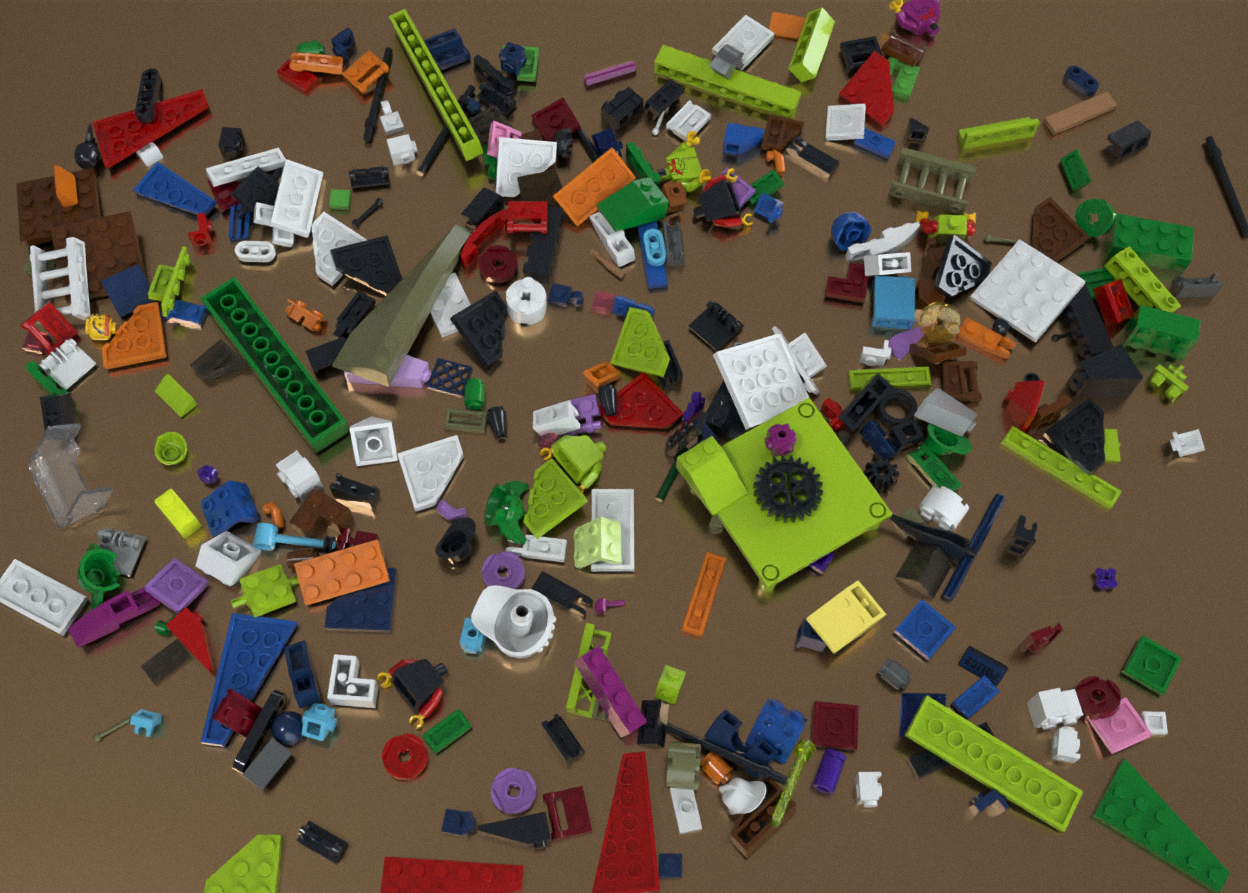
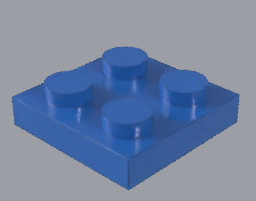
(924, 629)

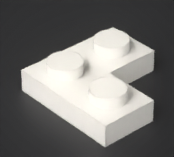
(263, 215)

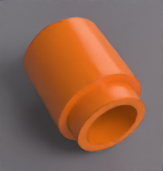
(716, 768)

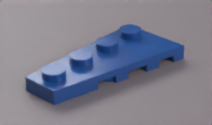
(169, 188)

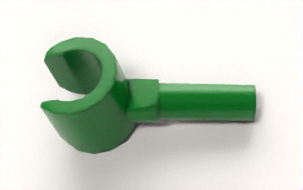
(161, 627)

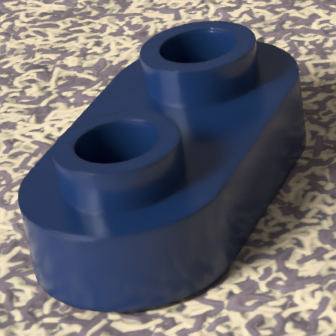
(1081, 80)

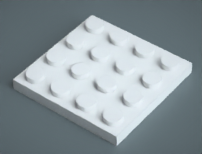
(1027, 290)
(761, 379)

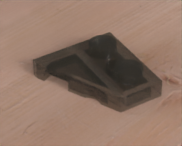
(218, 362)

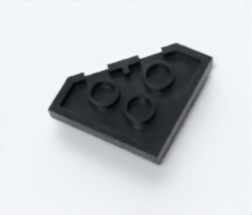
(369, 263)
(960, 268)
(483, 327)
(1081, 436)

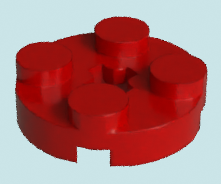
(409, 769)

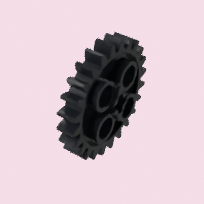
(807, 487)

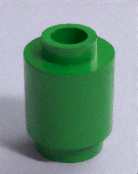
(311, 47)
(474, 394)

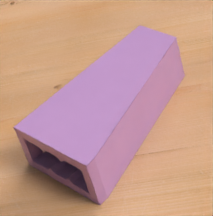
(410, 374)

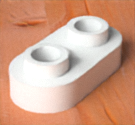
(256, 250)

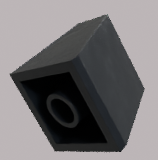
(1106, 375)

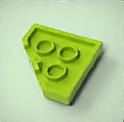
(640, 345)
(551, 499)
(251, 869)

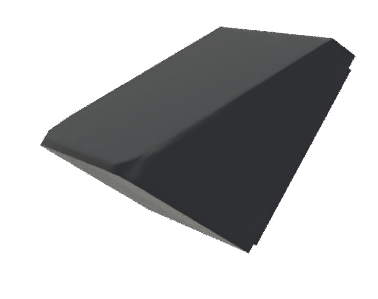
(916, 130)

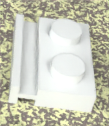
(688, 119)

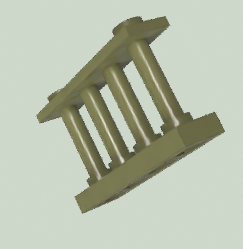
(935, 165)

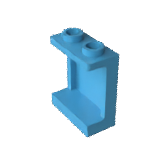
(893, 302)

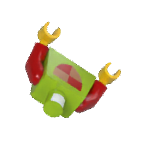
(947, 225)

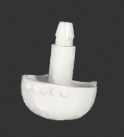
(514, 620)

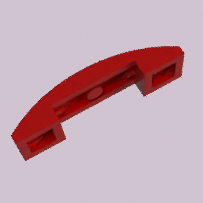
(481, 234)

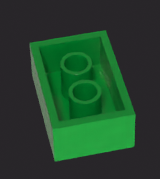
(1162, 332)

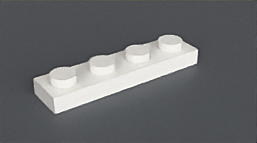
(245, 166)

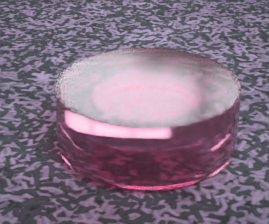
(547, 440)

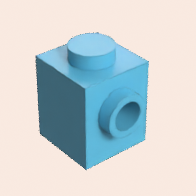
(471, 639)

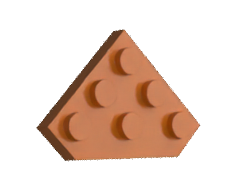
(137, 339)

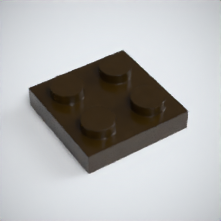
(539, 187)

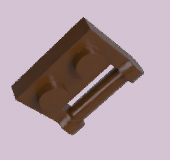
(903, 50)
(954, 380)
(1048, 414)

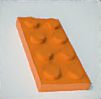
(593, 185)
(342, 572)

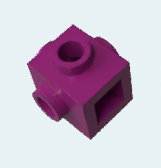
(780, 440)

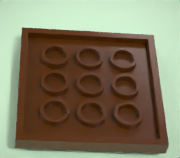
(41, 208)
(109, 248)

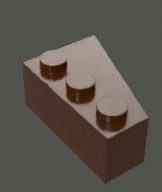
(755, 827)

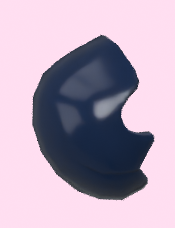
(287, 728)

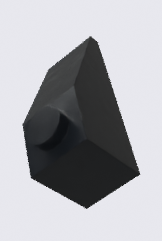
(865, 401)
(523, 831)

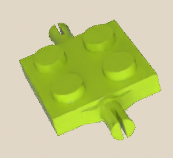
(266, 591)

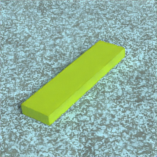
(898, 377)

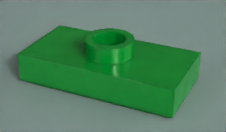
(1076, 170)
(766, 184)
(447, 731)

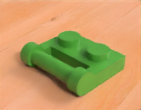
(905, 79)

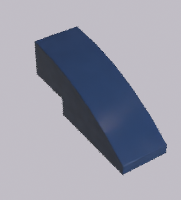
(302, 674)

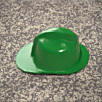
(945, 442)

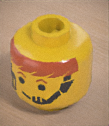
(100, 327)

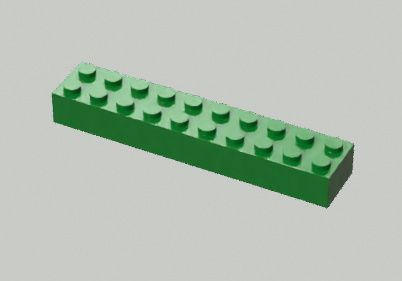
(275, 365)

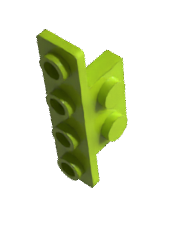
(167, 282)

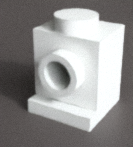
(1065, 745)
(868, 788)

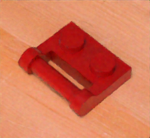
(527, 212)
(54, 323)

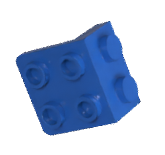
(228, 506)
(778, 727)

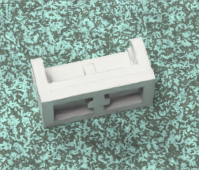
(556, 419)

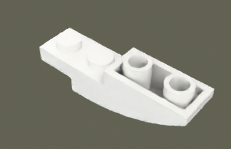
(891, 241)

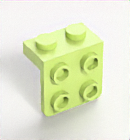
(597, 542)

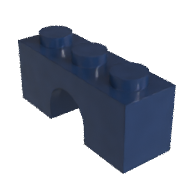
(725, 734)

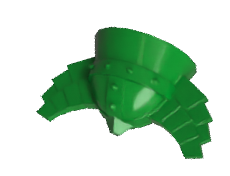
(506, 508)
(97, 573)

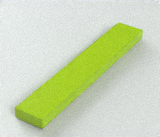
(1061, 467)

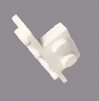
(806, 359)

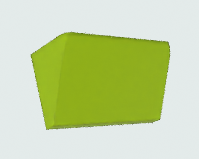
(175, 396)

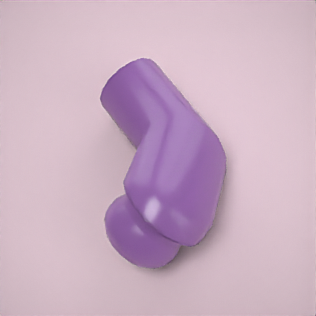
(449, 512)

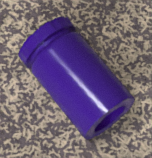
(829, 771)

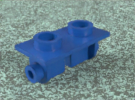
(622, 305)

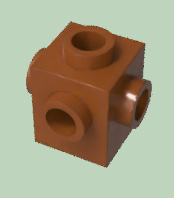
(675, 194)

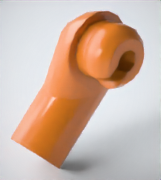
(778, 158)
(276, 513)

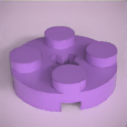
(499, 562)
(526, 796)

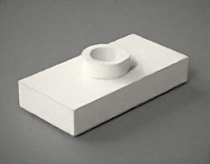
(685, 810)

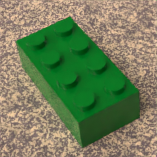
(1153, 241)

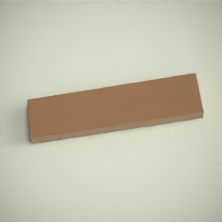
(1080, 113)

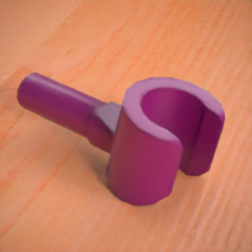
(602, 604)

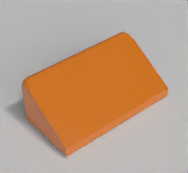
(786, 25)
(65, 187)

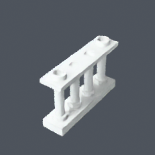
(77, 276)

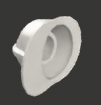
(742, 795)

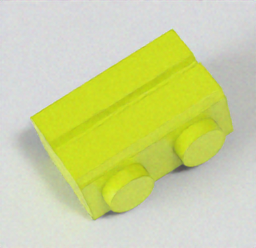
(178, 513)

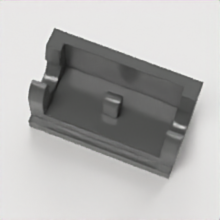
(673, 244)
(1196, 286)
(267, 764)

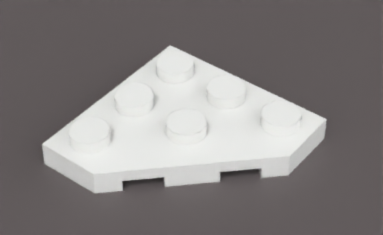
(519, 159)
(327, 235)
(430, 470)

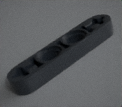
(146, 111)
(259, 731)

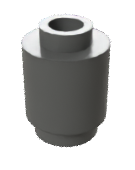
(895, 674)

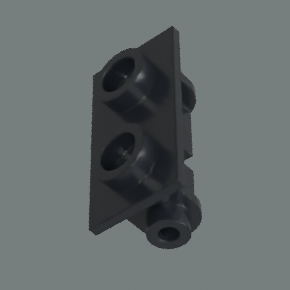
(494, 97)
(369, 177)
(321, 841)

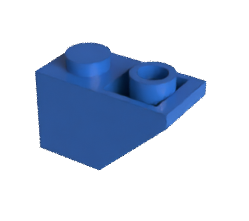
(741, 138)

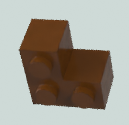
(320, 510)

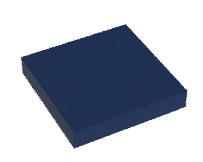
(128, 290)

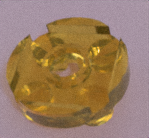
(944, 312)

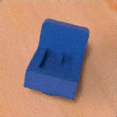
(769, 207)

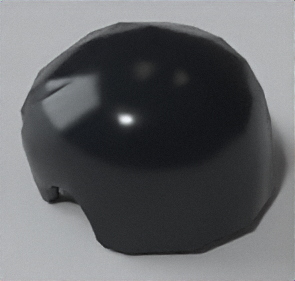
(564, 139)

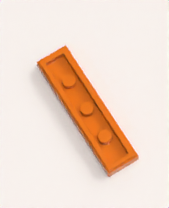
(703, 594)

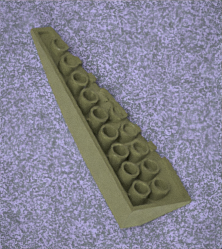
(386, 335)

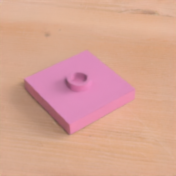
(1122, 728)

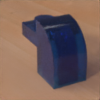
(605, 140)

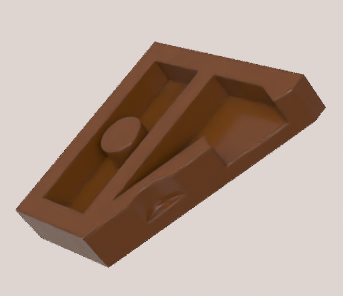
(780, 132)
(939, 351)

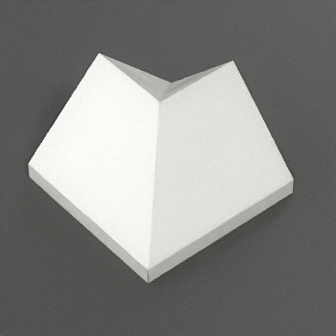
(373, 441)

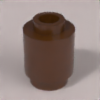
(300, 555)

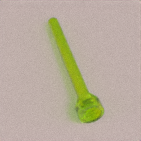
(804, 751)

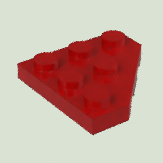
(872, 87)
(643, 405)

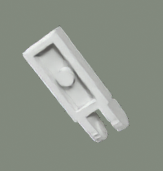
(542, 548)

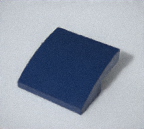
(447, 49)

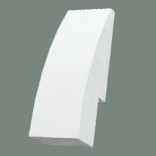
(614, 242)

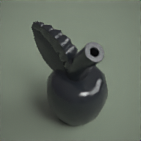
(87, 153)

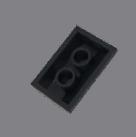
(724, 417)

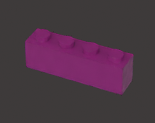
(610, 691)

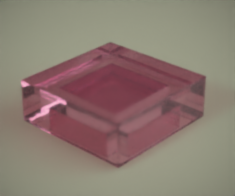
(603, 303)
(32, 345)

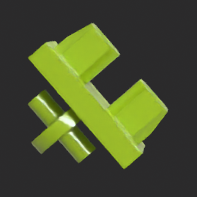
(1176, 385)

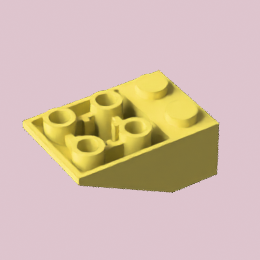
(846, 616)

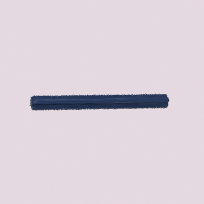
(975, 543)

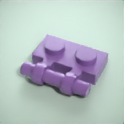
(587, 408)

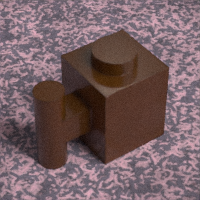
(932, 258)

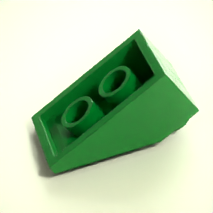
(634, 205)

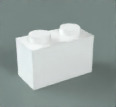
(887, 264)

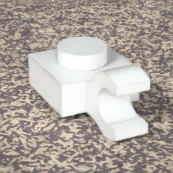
(390, 121)

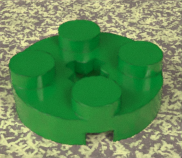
(1105, 214)

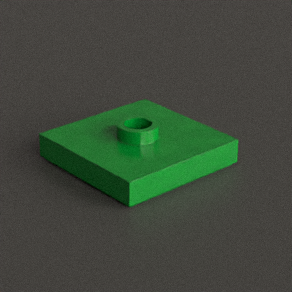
(1152, 665)

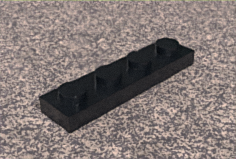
(686, 433)

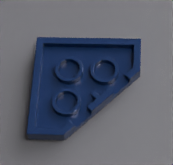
(364, 609)

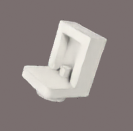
(875, 356)
(1187, 443)

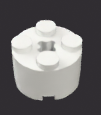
(526, 301)
(943, 508)

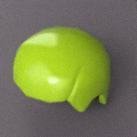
(170, 448)

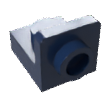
(458, 823)

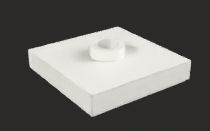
(845, 122)

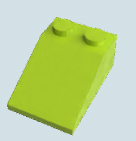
(711, 475)

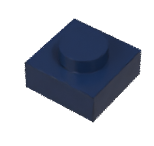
(670, 866)

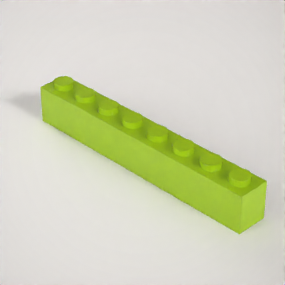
(740, 87)

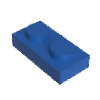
(187, 313)

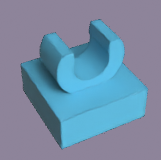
(145, 719)

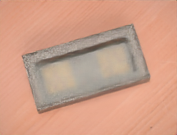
(166, 661)

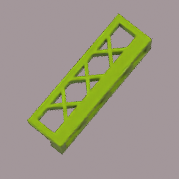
(997, 132)
(576, 686)

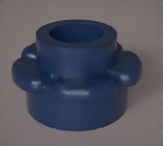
(473, 106)

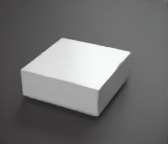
(1155, 722)

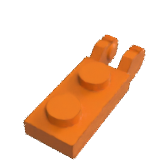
(316, 63)
(985, 338)

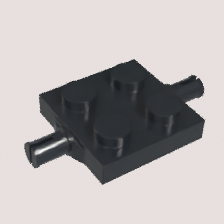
(257, 188)

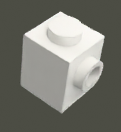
(401, 149)

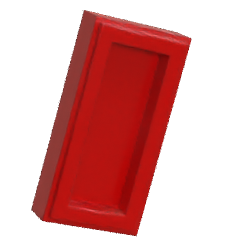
(303, 80)

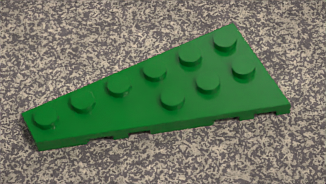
(1146, 819)

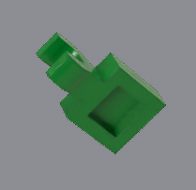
(491, 161)

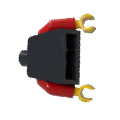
(720, 203)
(418, 684)

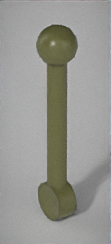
(988, 238)
(98, 736)

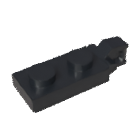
(353, 314)

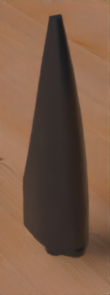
(950, 543)

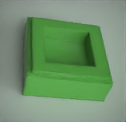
(340, 199)

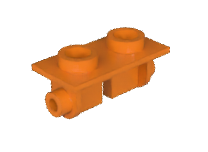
(312, 318)

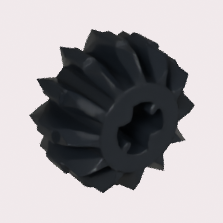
(889, 473)

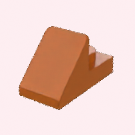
(601, 375)

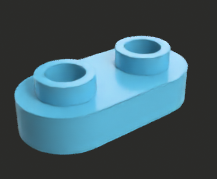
(654, 249)

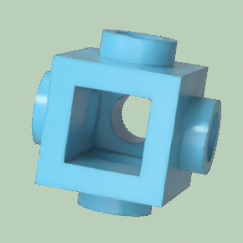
(318, 721)

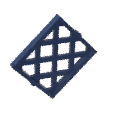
(445, 369)

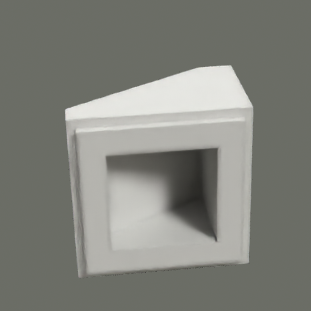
(149, 154)

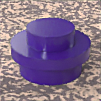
(207, 474)

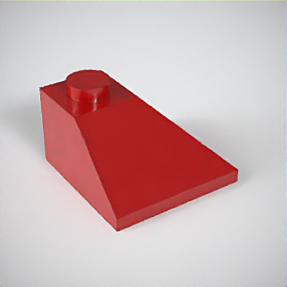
(1023, 402)

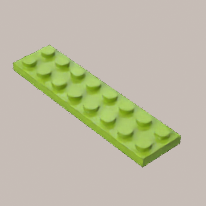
(994, 763)

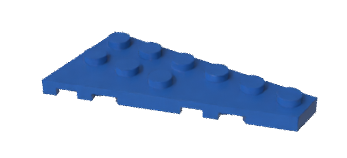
(245, 662)

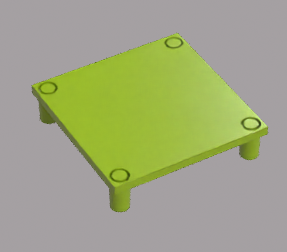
(846, 508)

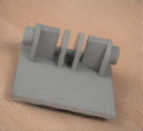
(125, 545)

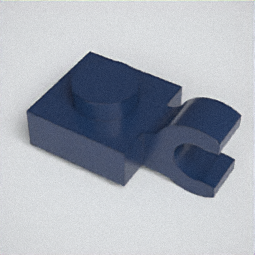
(562, 295)

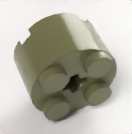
(683, 765)

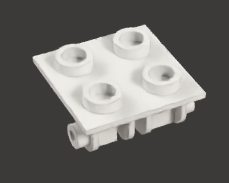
(67, 364)

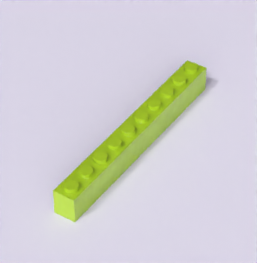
(436, 85)

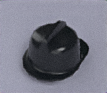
(456, 541)

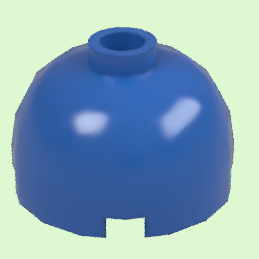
(850, 229)

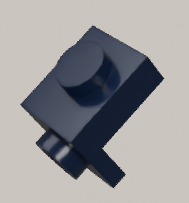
(342, 42)
(981, 801)

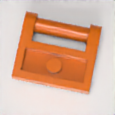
(365, 66)

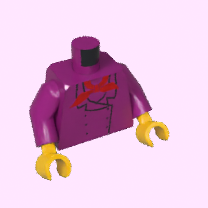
(917, 15)

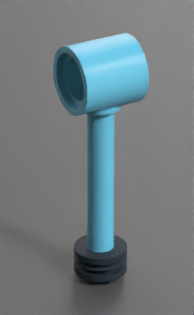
(267, 536)

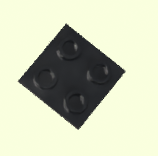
(716, 325)

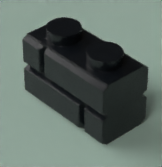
(621, 108)

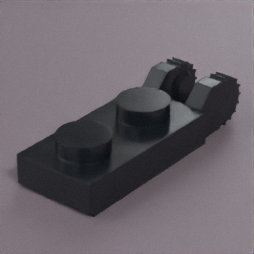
(493, 76)
(812, 157)
(561, 593)

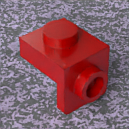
(203, 235)
(832, 410)

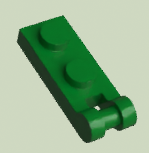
(639, 163)
(47, 383)
(933, 468)

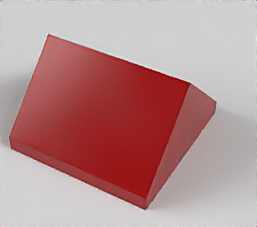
(1113, 302)

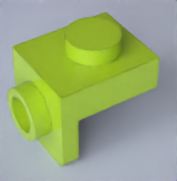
(670, 684)

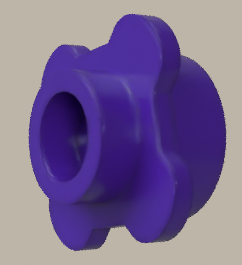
(1101, 582)

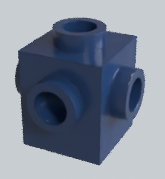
(512, 58)

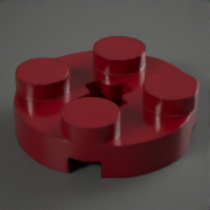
(498, 274)
(1098, 708)

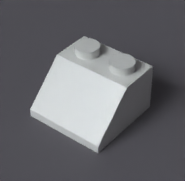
(227, 558)

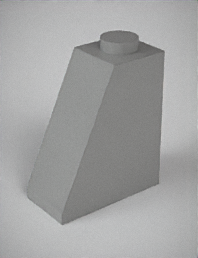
(946, 413)

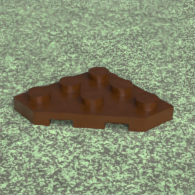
(1055, 231)

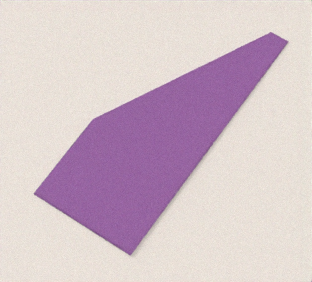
(901, 342)

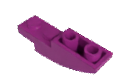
(110, 614)

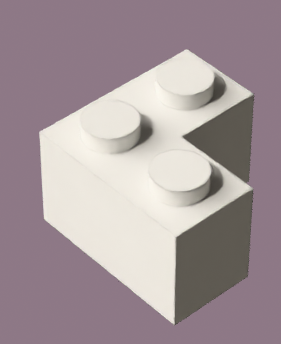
(298, 476)
(347, 688)
(1054, 707)

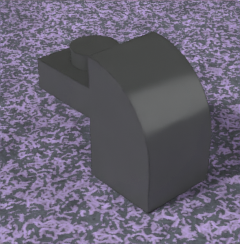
(727, 61)

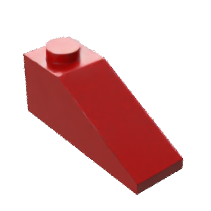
(193, 635)

